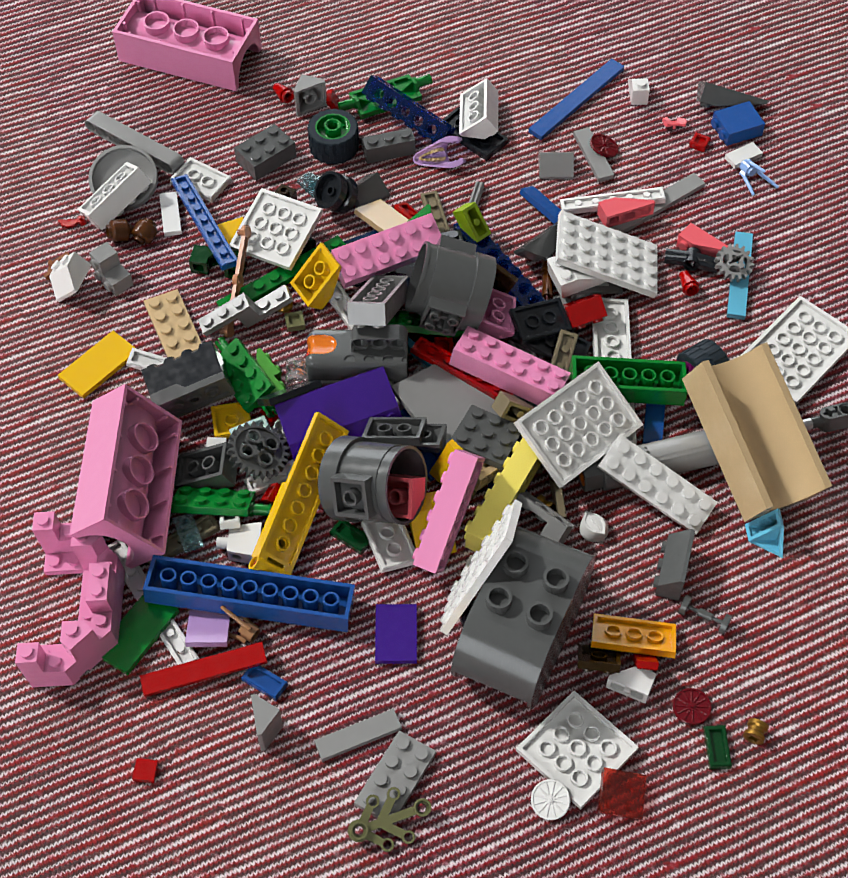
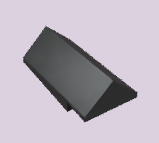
(407, 431)

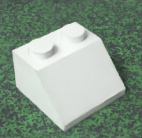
(68, 275)

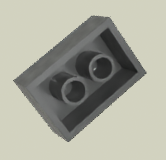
(265, 152)

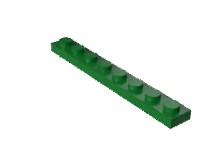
(279, 276)

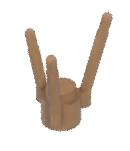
(247, 630)

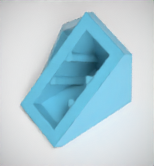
(767, 532)

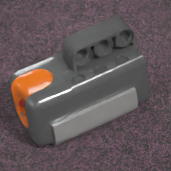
(347, 353)

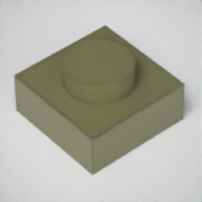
(294, 321)

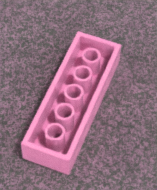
(385, 250)
(507, 366)
(448, 511)

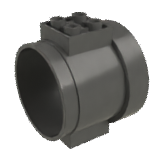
(450, 286)
(356, 478)

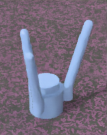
(749, 168)

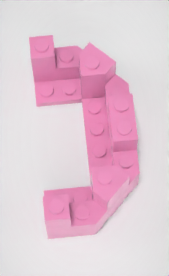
(99, 610)

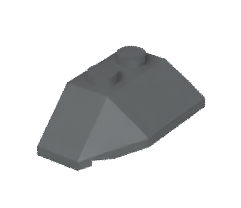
(540, 246)

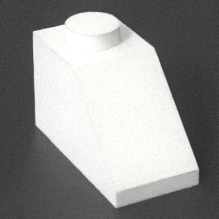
(638, 91)
(632, 683)

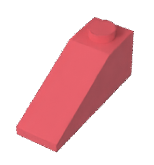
(622, 210)
(696, 237)

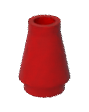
(284, 93)
(689, 284)

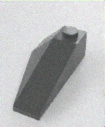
(716, 95)

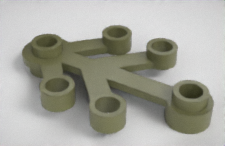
(385, 820)

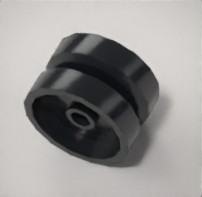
(336, 192)

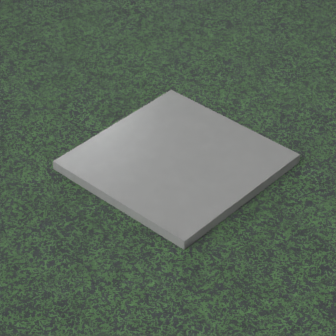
(441, 398)

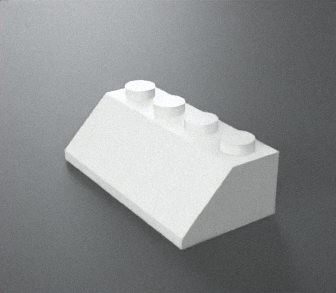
(479, 111)
(115, 195)

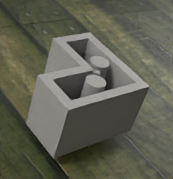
(109, 270)

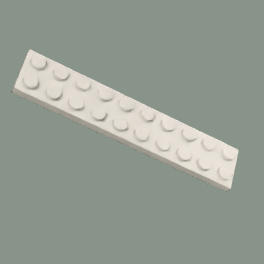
(612, 335)

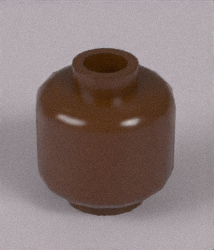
(119, 230)
(144, 231)

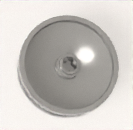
(113, 159)

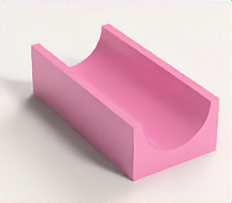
(186, 40)
(128, 474)

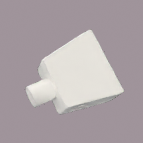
(241, 542)

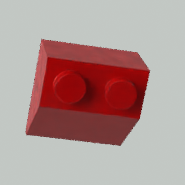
(585, 310)

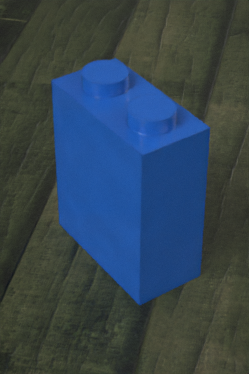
(737, 123)

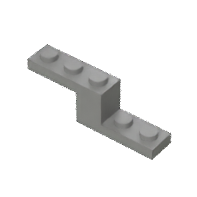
(245, 310)
(556, 527)

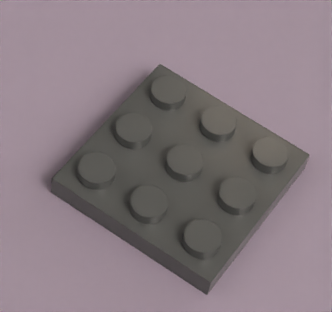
(486, 436)

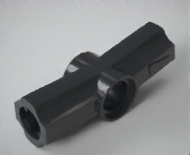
(690, 259)

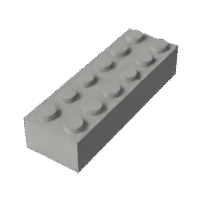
(377, 301)

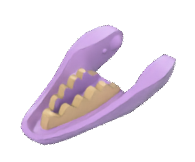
(436, 154)

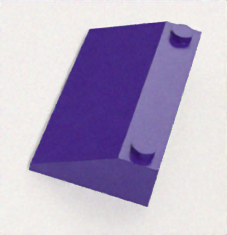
(344, 402)

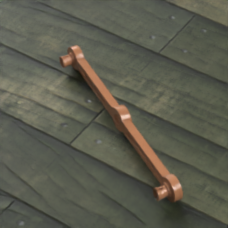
(237, 279)

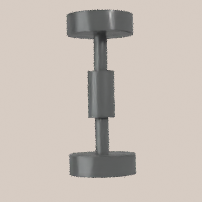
(705, 614)

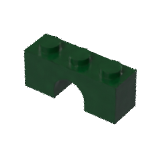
(203, 260)

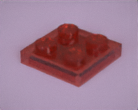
(622, 793)

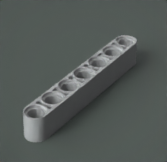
(123, 135)

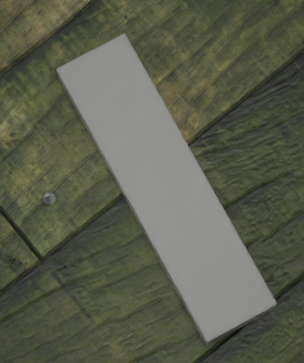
(597, 163)
(357, 735)

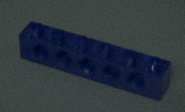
(376, 85)

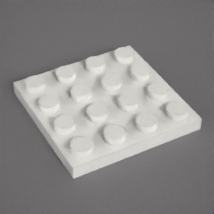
(278, 228)
(575, 747)

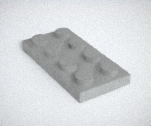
(399, 768)

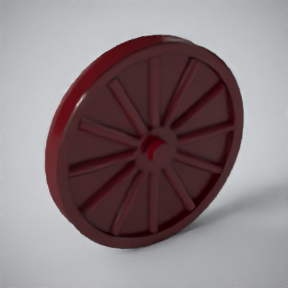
(604, 145)
(691, 706)

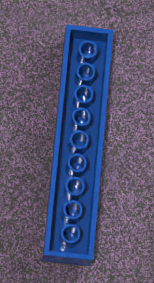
(249, 593)

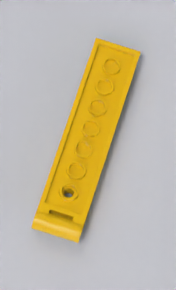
(295, 502)

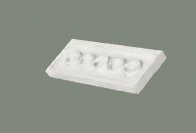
(657, 484)

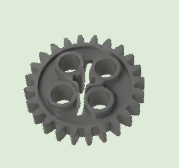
(257, 450)

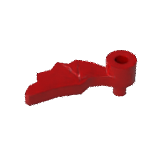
(72, 222)

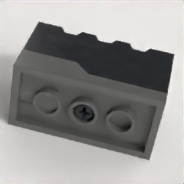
(189, 380)

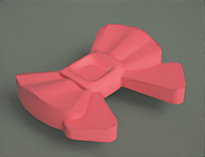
(679, 122)

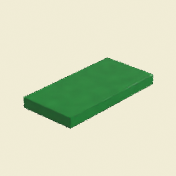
(138, 633)

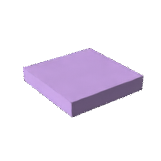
(207, 629)

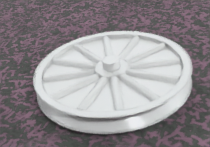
(550, 799)

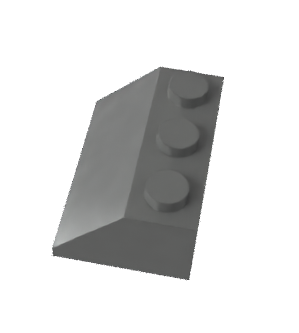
(388, 145)
(673, 564)

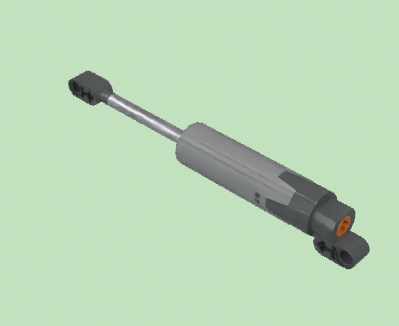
(694, 450)

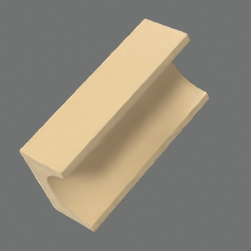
(756, 432)

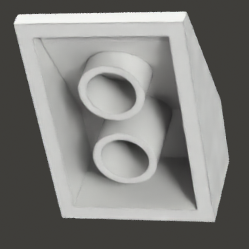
(569, 280)

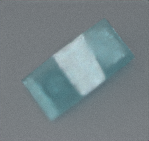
(308, 182)
(188, 532)

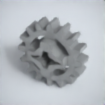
(734, 255)

